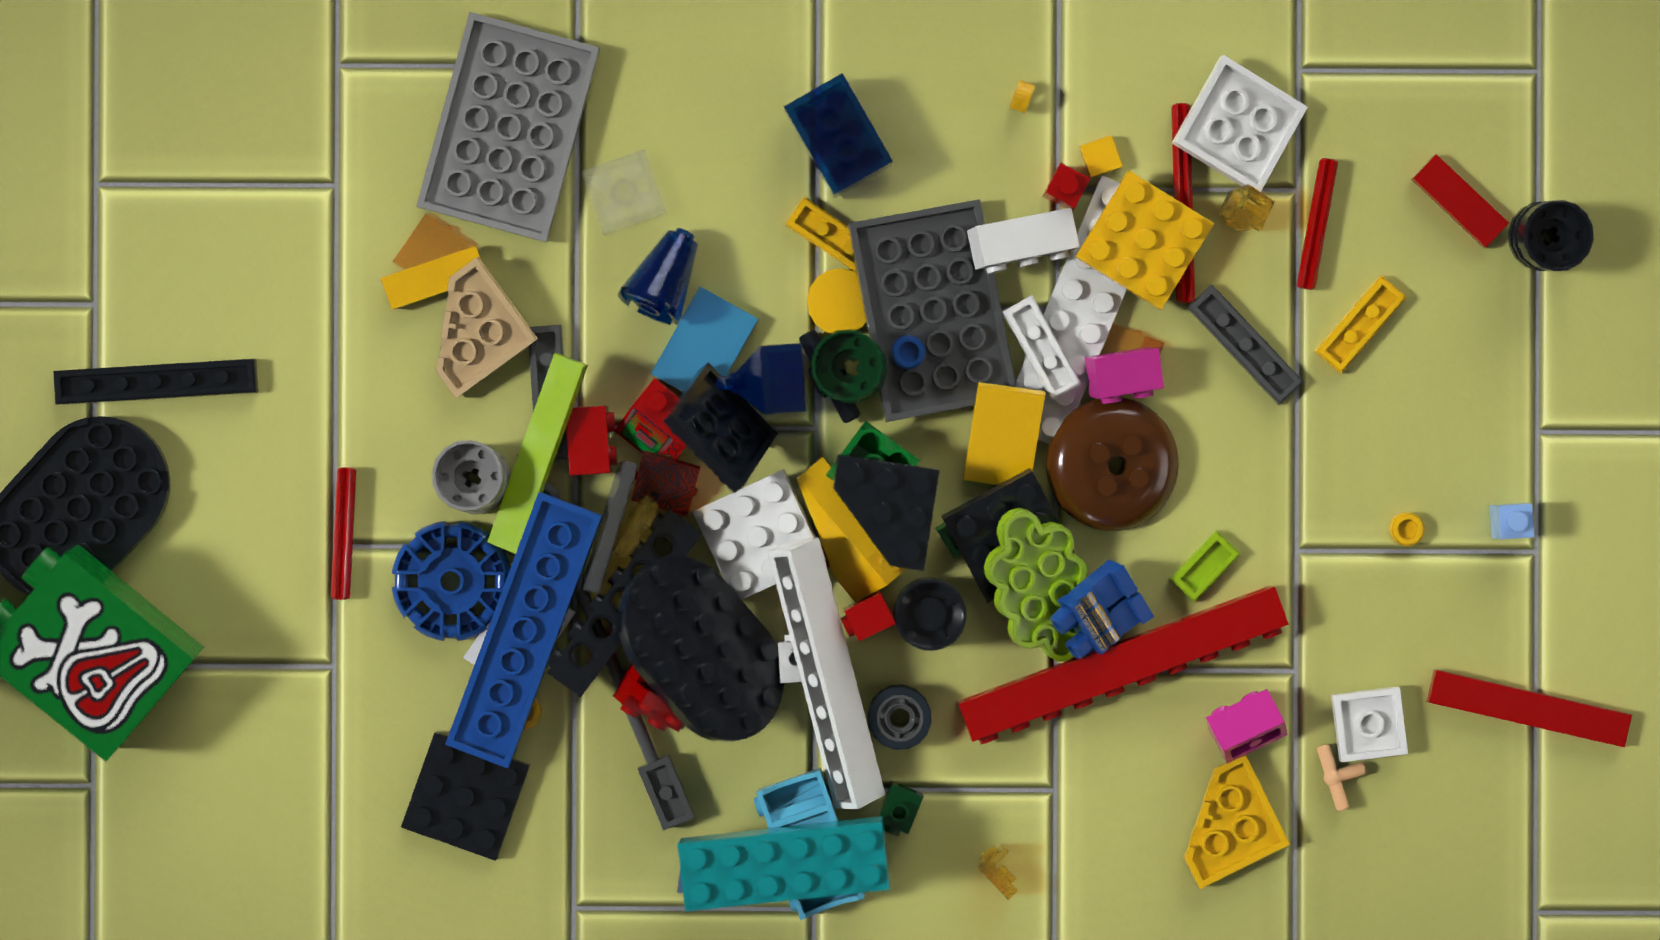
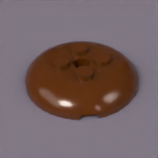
(1081, 456)

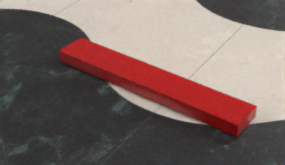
(1529, 708)

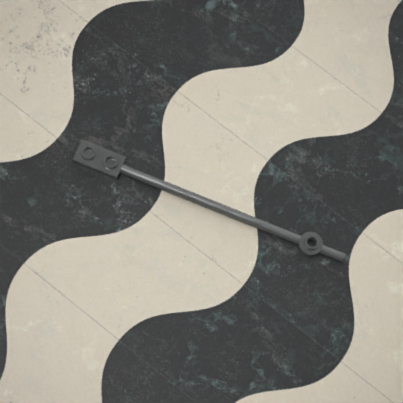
(659, 773)

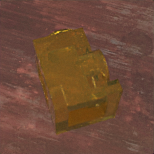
(1242, 214)

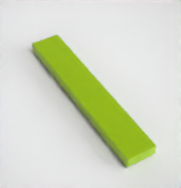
(537, 450)

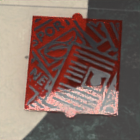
(667, 482)

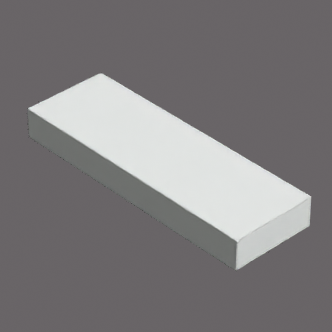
(1041, 347)

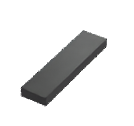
(1245, 344)
(541, 354)
(609, 527)

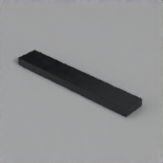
(155, 381)

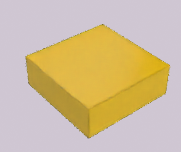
(1100, 156)

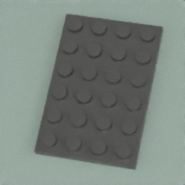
(924, 284)

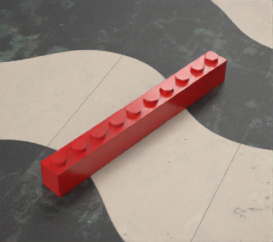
(1123, 663)

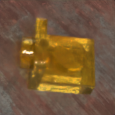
(1001, 877)

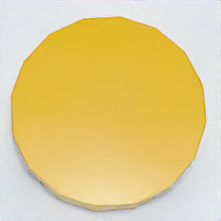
(836, 301)

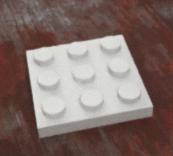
(1239, 124)
(749, 525)

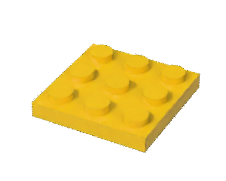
(1144, 240)

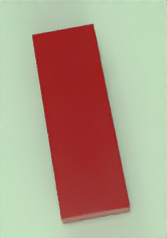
(1460, 201)

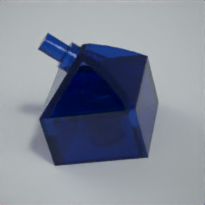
(770, 380)

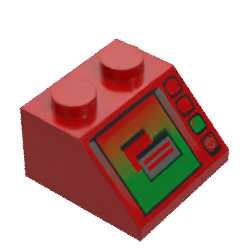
(644, 422)

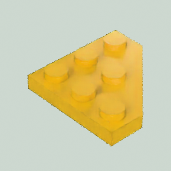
(1232, 825)

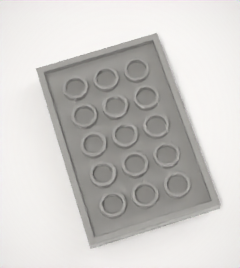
(508, 127)

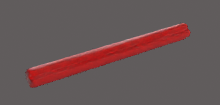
(1183, 193)

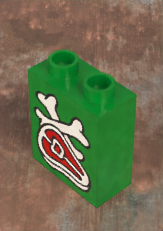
(90, 649)

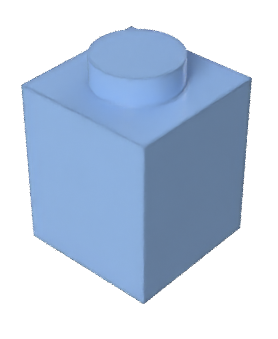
(1511, 521)

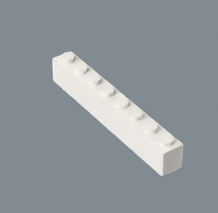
(826, 673)

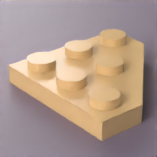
(478, 329)

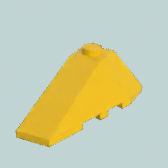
(849, 550)

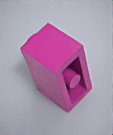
(1124, 373)
(1246, 725)

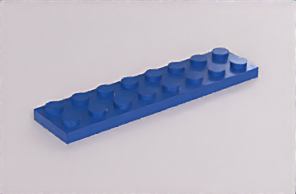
(524, 629)

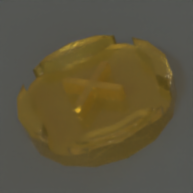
(638, 519)

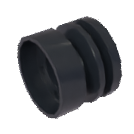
(1566, 226)

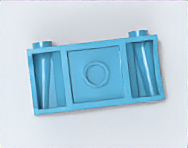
(801, 802)

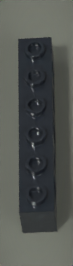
(578, 678)

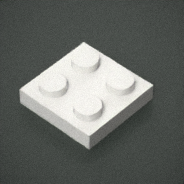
(1369, 724)

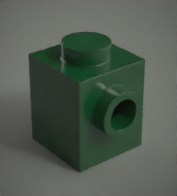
(899, 808)

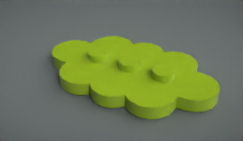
(1030, 574)

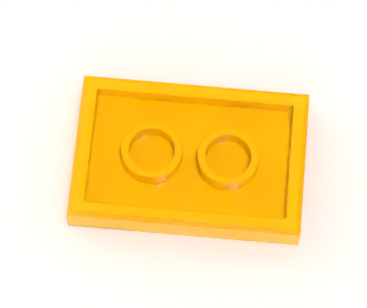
(1003, 433)

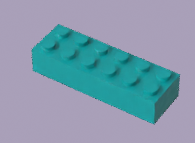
(784, 863)

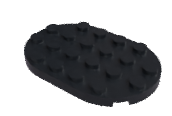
(87, 486)
(701, 649)

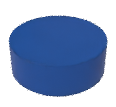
(907, 352)

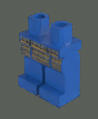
(1100, 610)

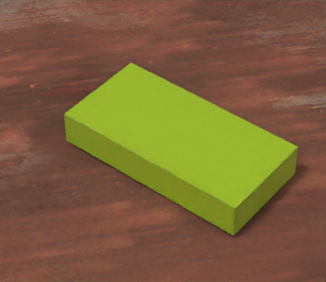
(1204, 566)

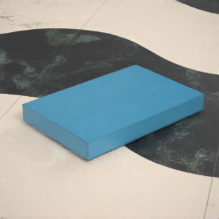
(707, 333)

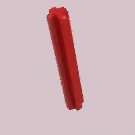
(1317, 224)
(343, 533)

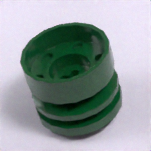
(830, 360)

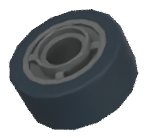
(899, 736)

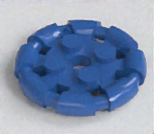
(430, 576)

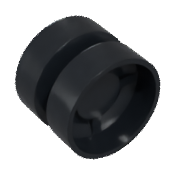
(929, 613)

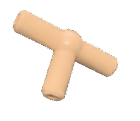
(1334, 777)

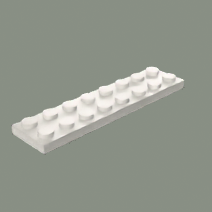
(1079, 316)

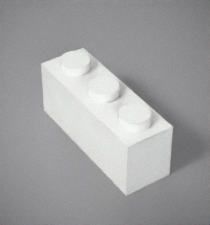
(1023, 240)

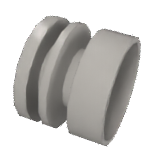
(452, 471)

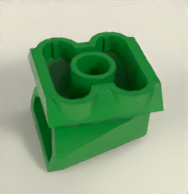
(875, 445)

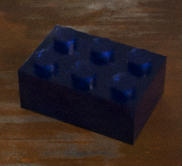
(838, 135)

